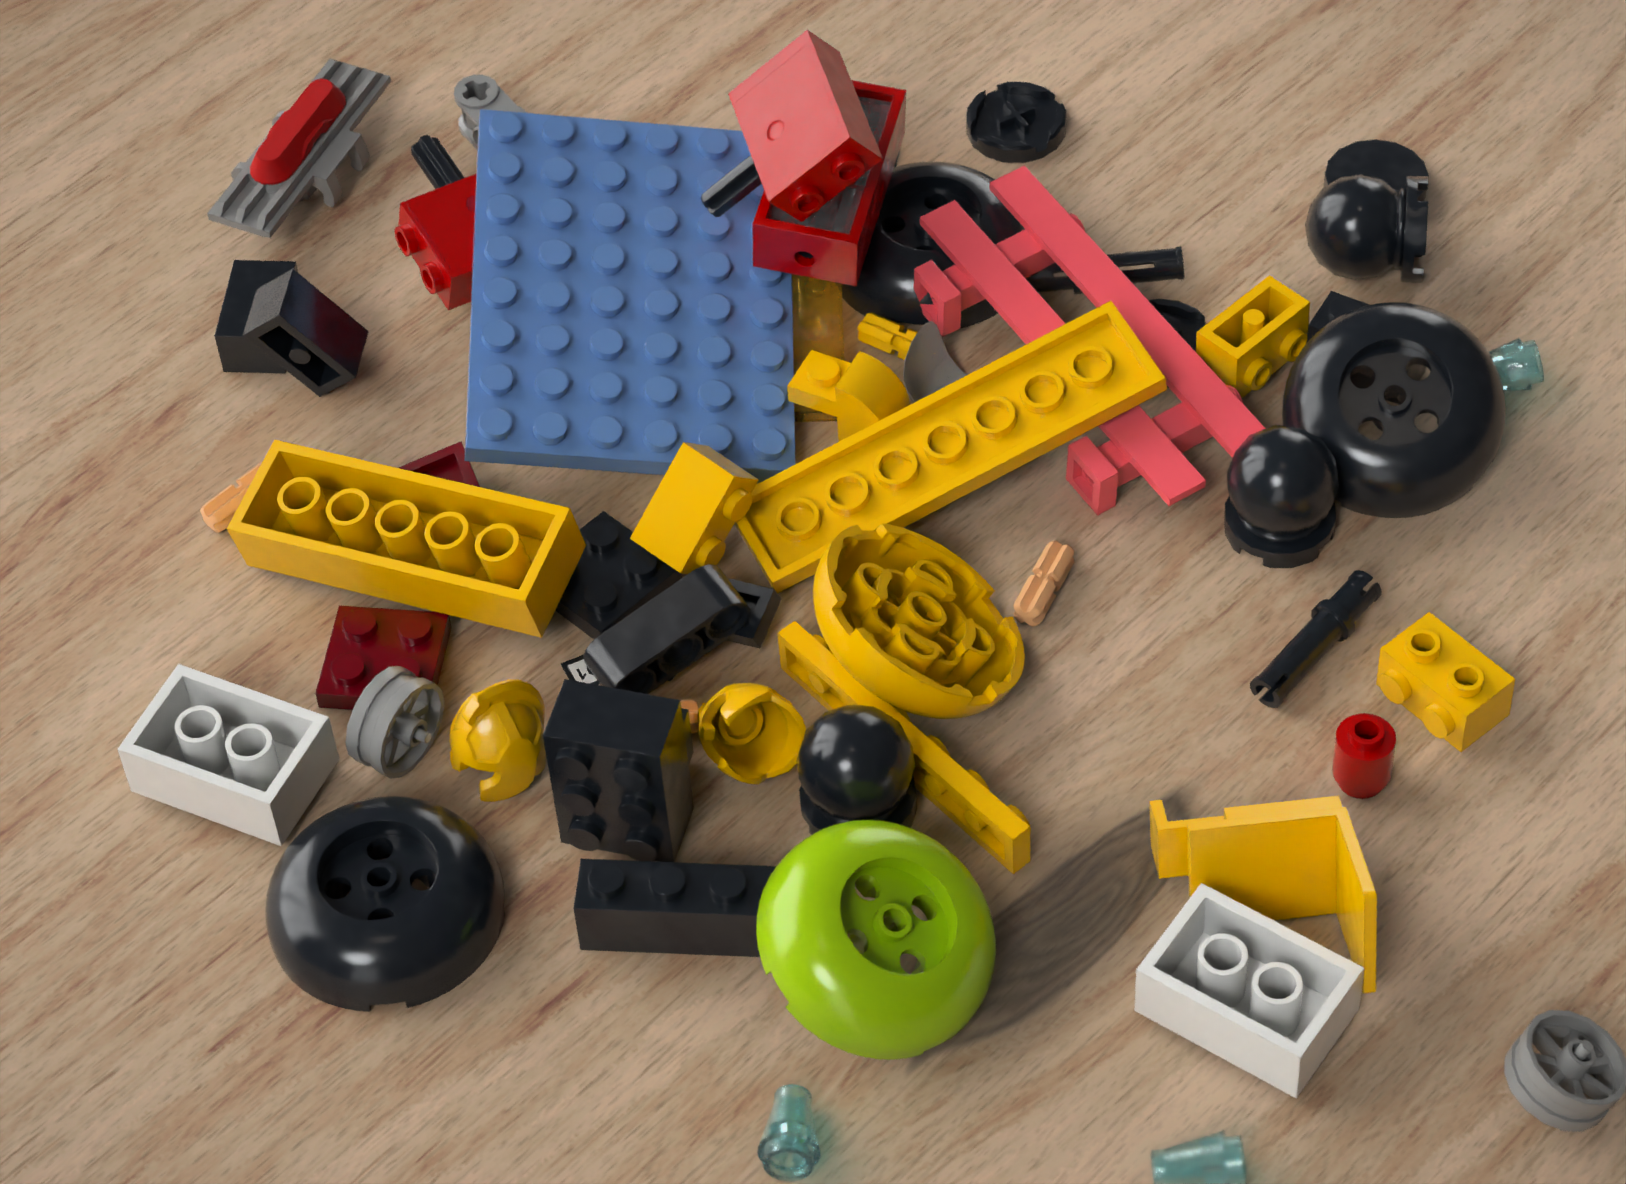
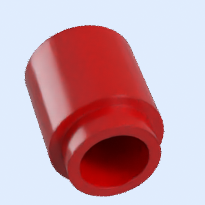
(1363, 755)

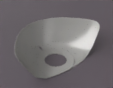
(928, 371)

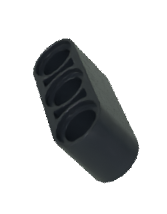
(668, 632)

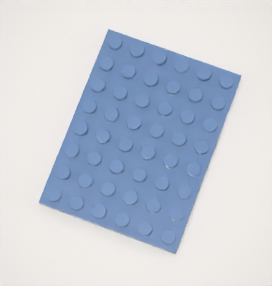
(618, 303)

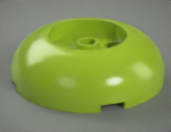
(855, 987)

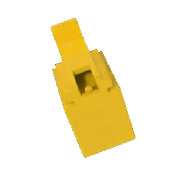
(1280, 863)

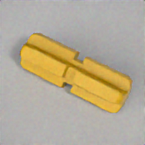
(885, 335)

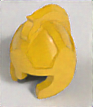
(751, 732)
(500, 734)

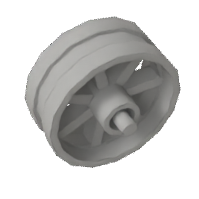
(394, 721)
(1555, 1081)

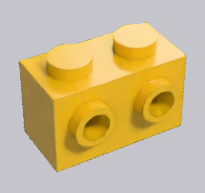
(1255, 335)
(695, 508)
(1444, 682)

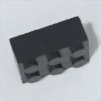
(619, 771)

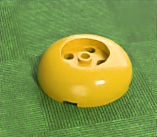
(915, 623)

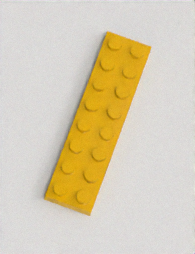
(950, 442)

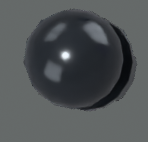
(1366, 227)
(1281, 496)
(856, 768)

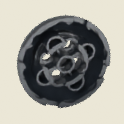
(903, 244)
(1403, 469)
(384, 936)

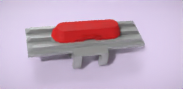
(302, 150)

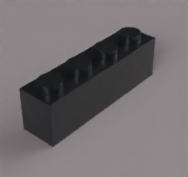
(669, 907)

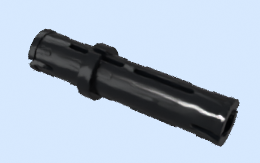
(1167, 266)
(1330, 623)

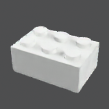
(229, 754)
(1248, 989)

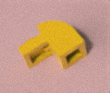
(852, 392)

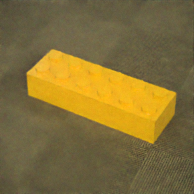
(408, 537)

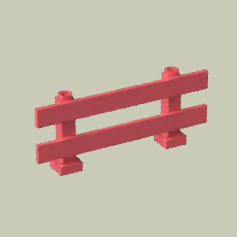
(999, 275)

